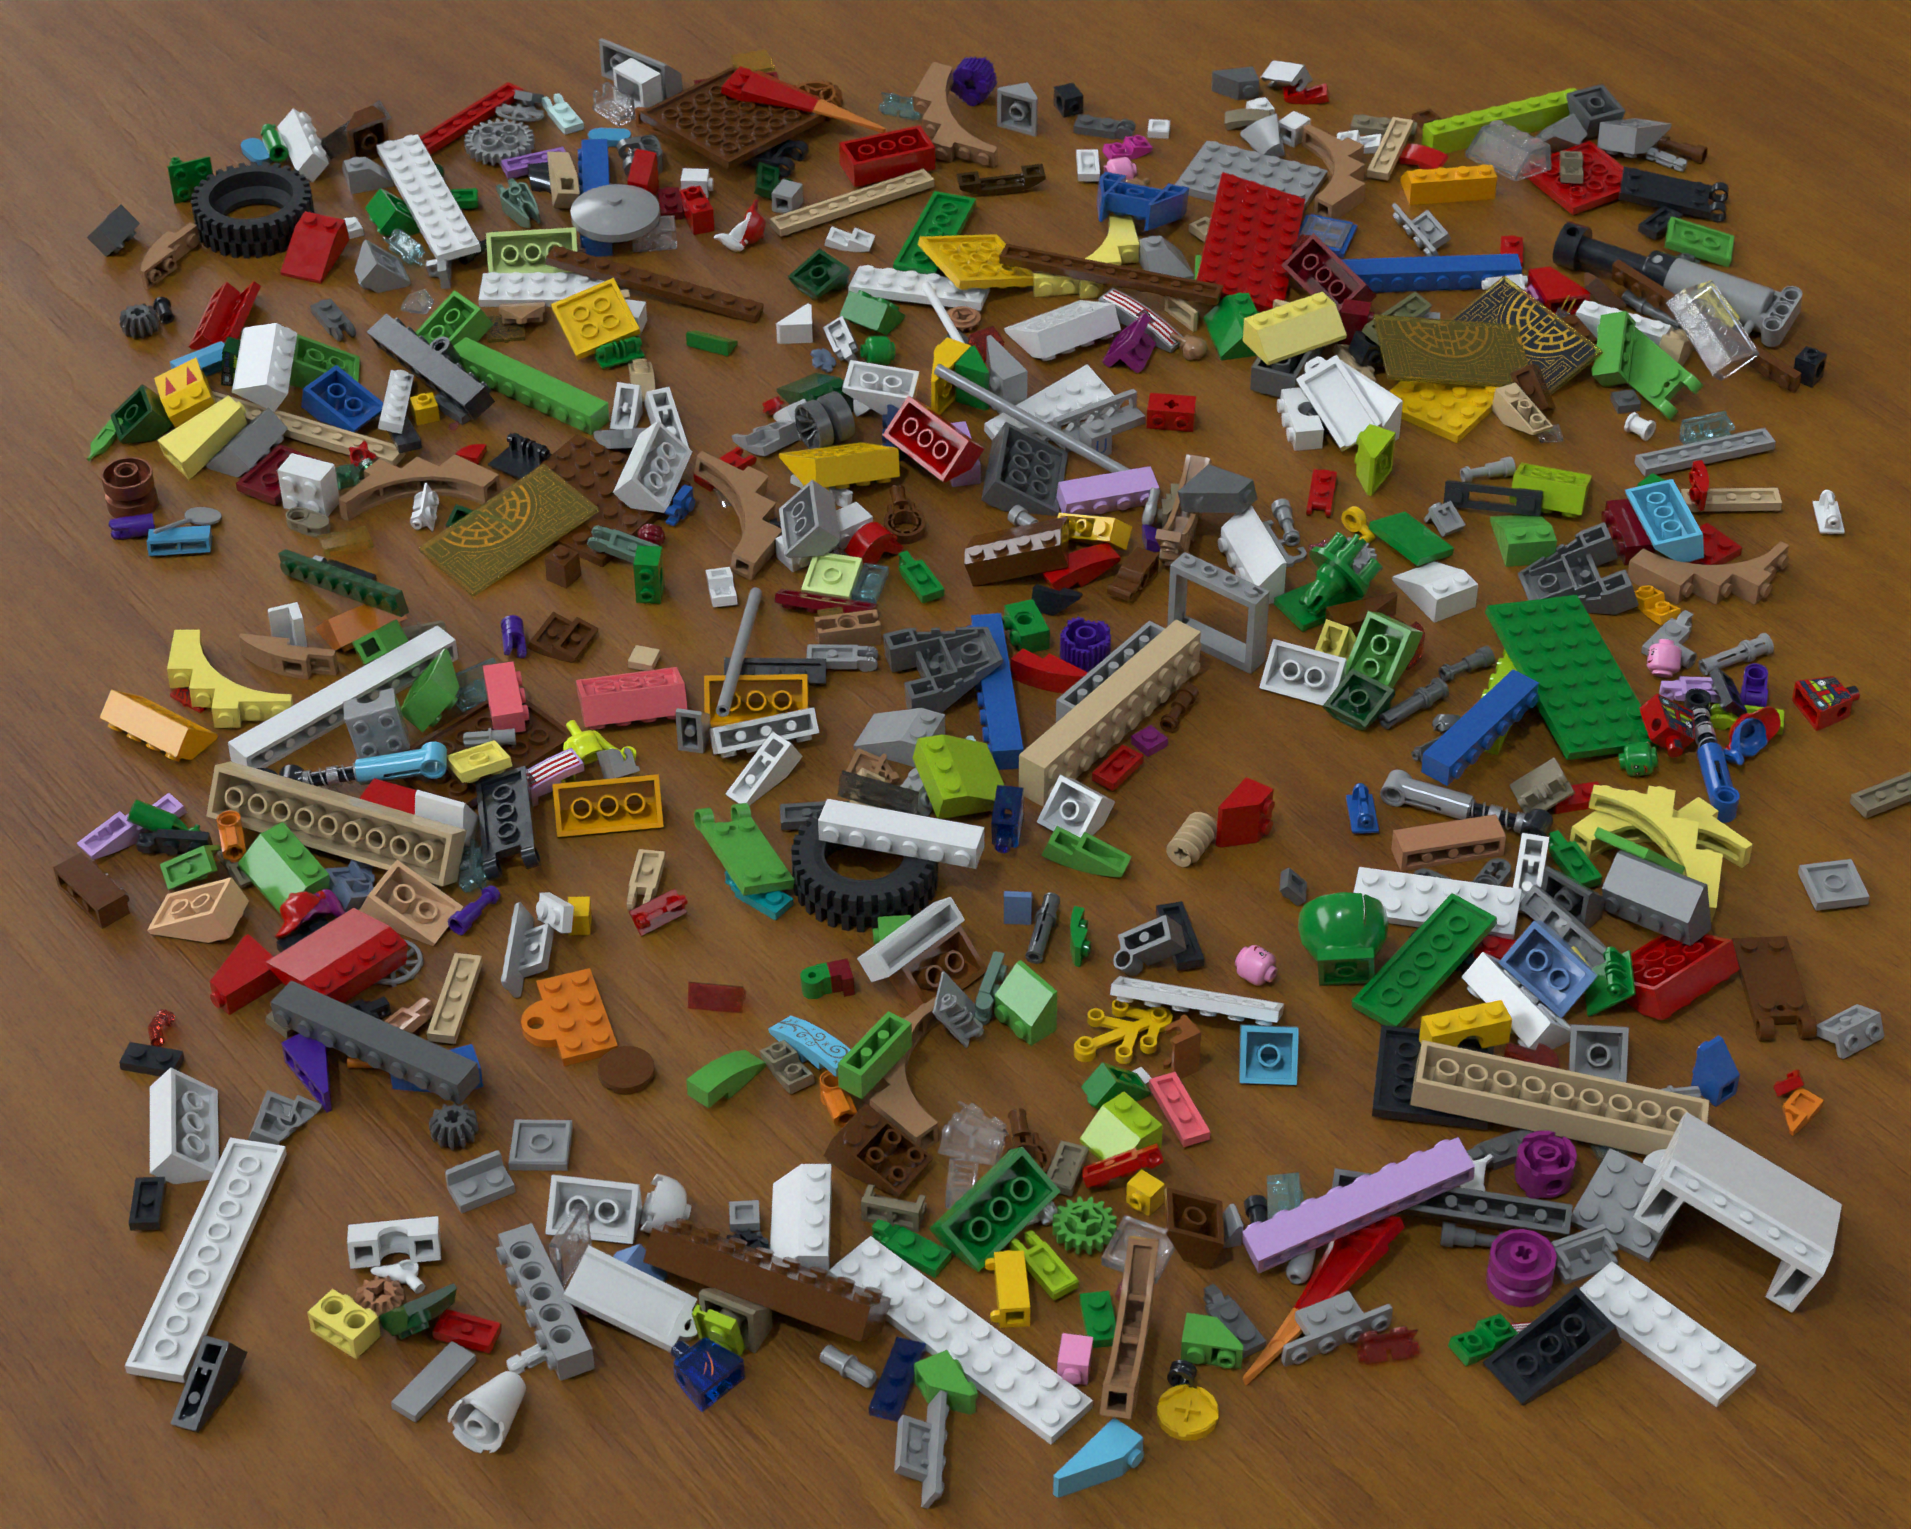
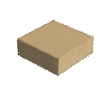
(643, 658)

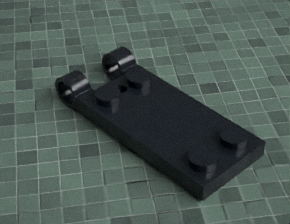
(776, 156)
(1675, 193)
(506, 820)

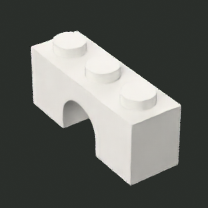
(1302, 430)
(373, 1241)

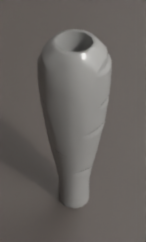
(1300, 1267)

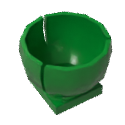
(1341, 936)

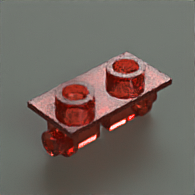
(716, 997)
(1397, 1341)

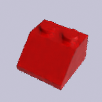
(1245, 814)

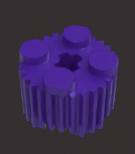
(974, 80)
(1085, 643)

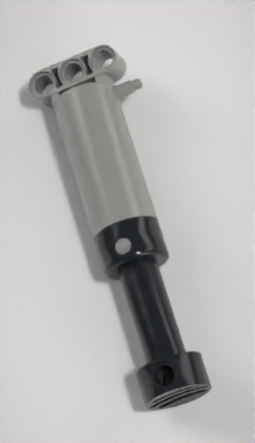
(1758, 306)

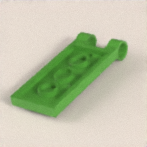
(1653, 372)
(744, 851)

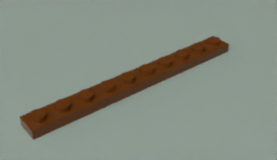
(1111, 274)
(655, 284)
(1658, 296)

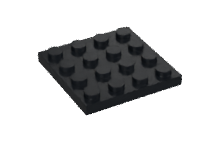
(1395, 1079)

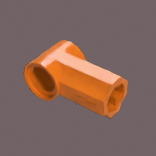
(231, 835)
(836, 1099)

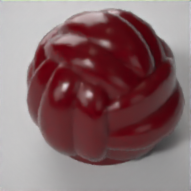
(652, 534)

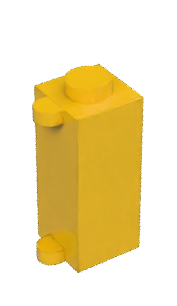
(1011, 1289)

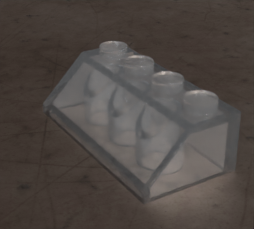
(1510, 151)
(1713, 329)

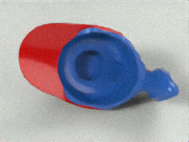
(1751, 734)

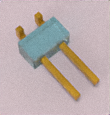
(1562, 313)

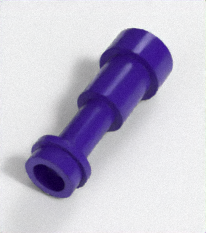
(462, 920)

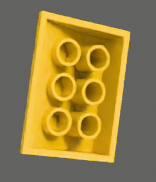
(844, 464)

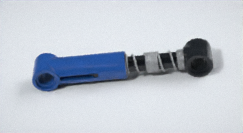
(1711, 757)

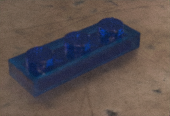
(896, 1379)

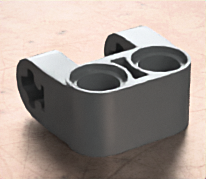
(647, 143)

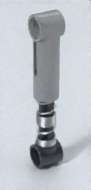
(1402, 789)

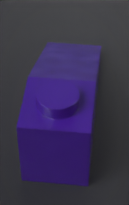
(311, 1066)

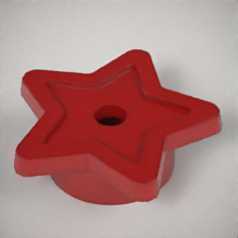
(363, 449)

